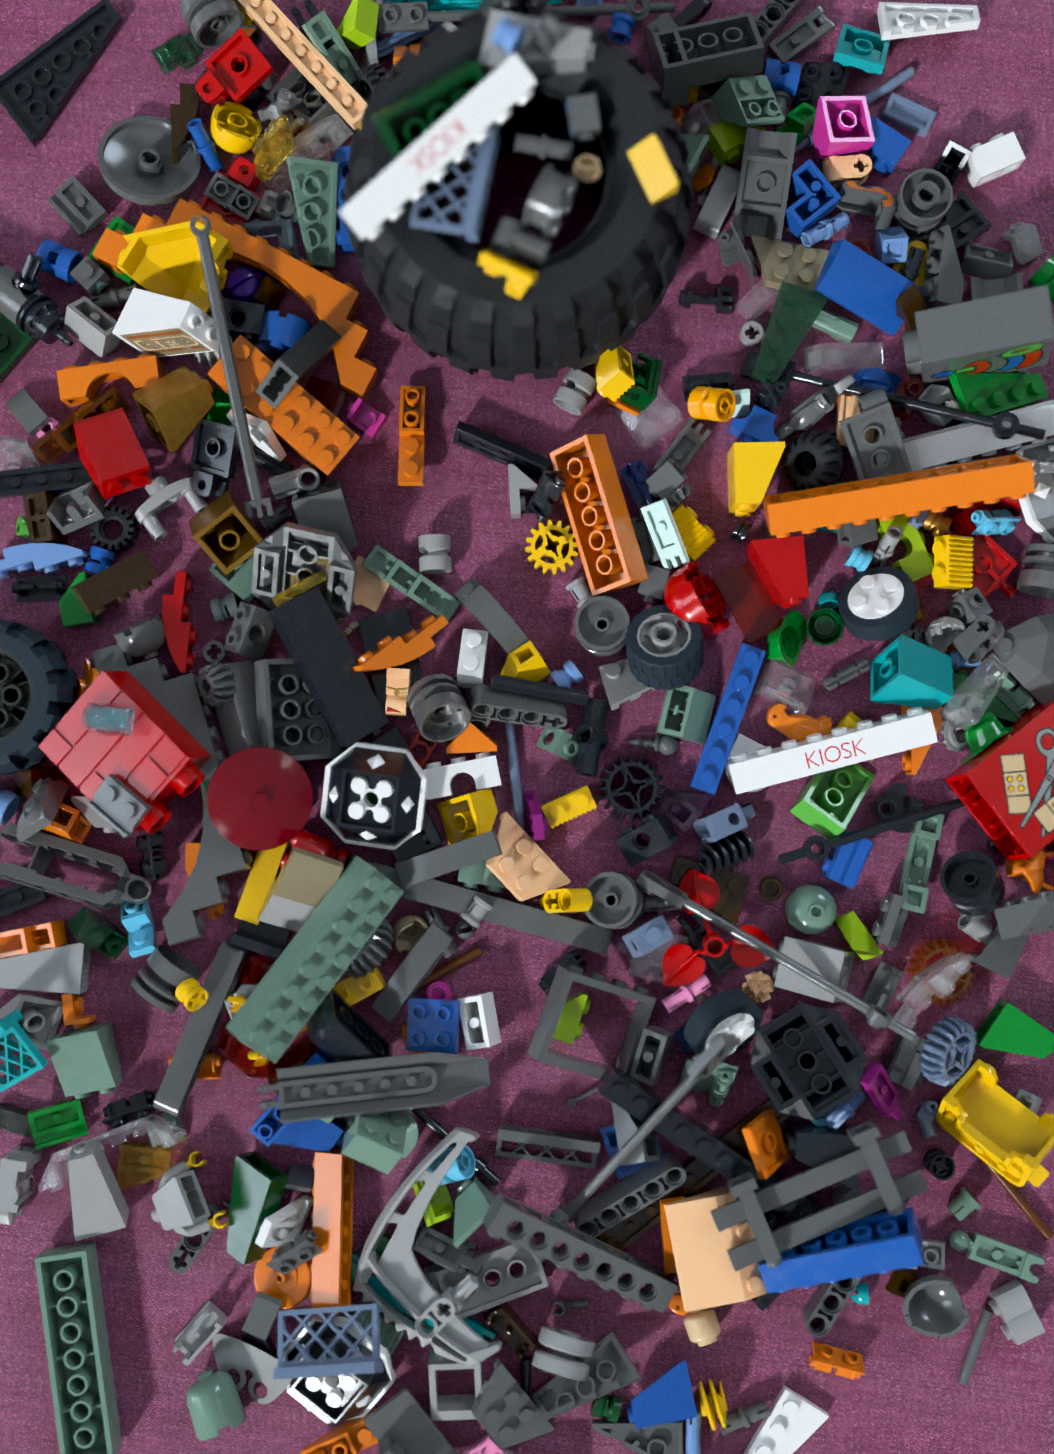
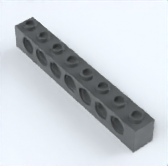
(507, 1210)

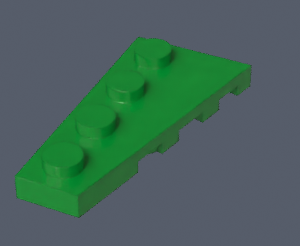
(996, 392)

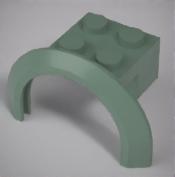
(380, 1138)

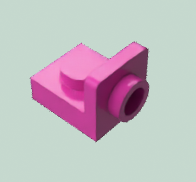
(365, 417)

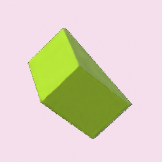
(359, 24)

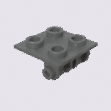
(733, 251)

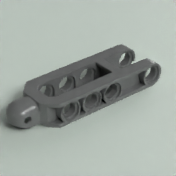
(129, 889)

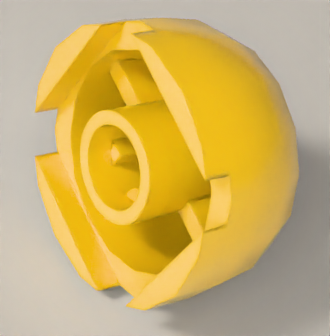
(234, 127)

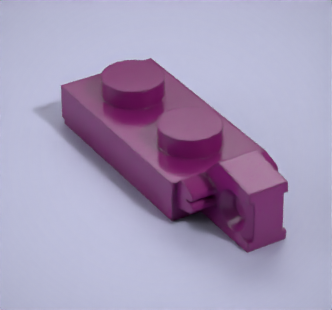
(882, 1091)

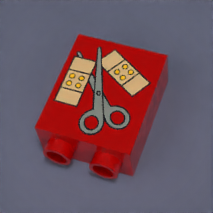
(1013, 785)

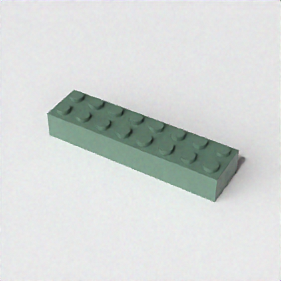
(314, 960)
(78, 1350)

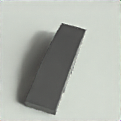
(448, 858)
(412, 972)

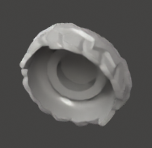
(943, 632)

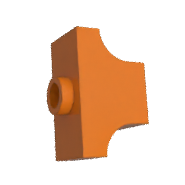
(69, 825)

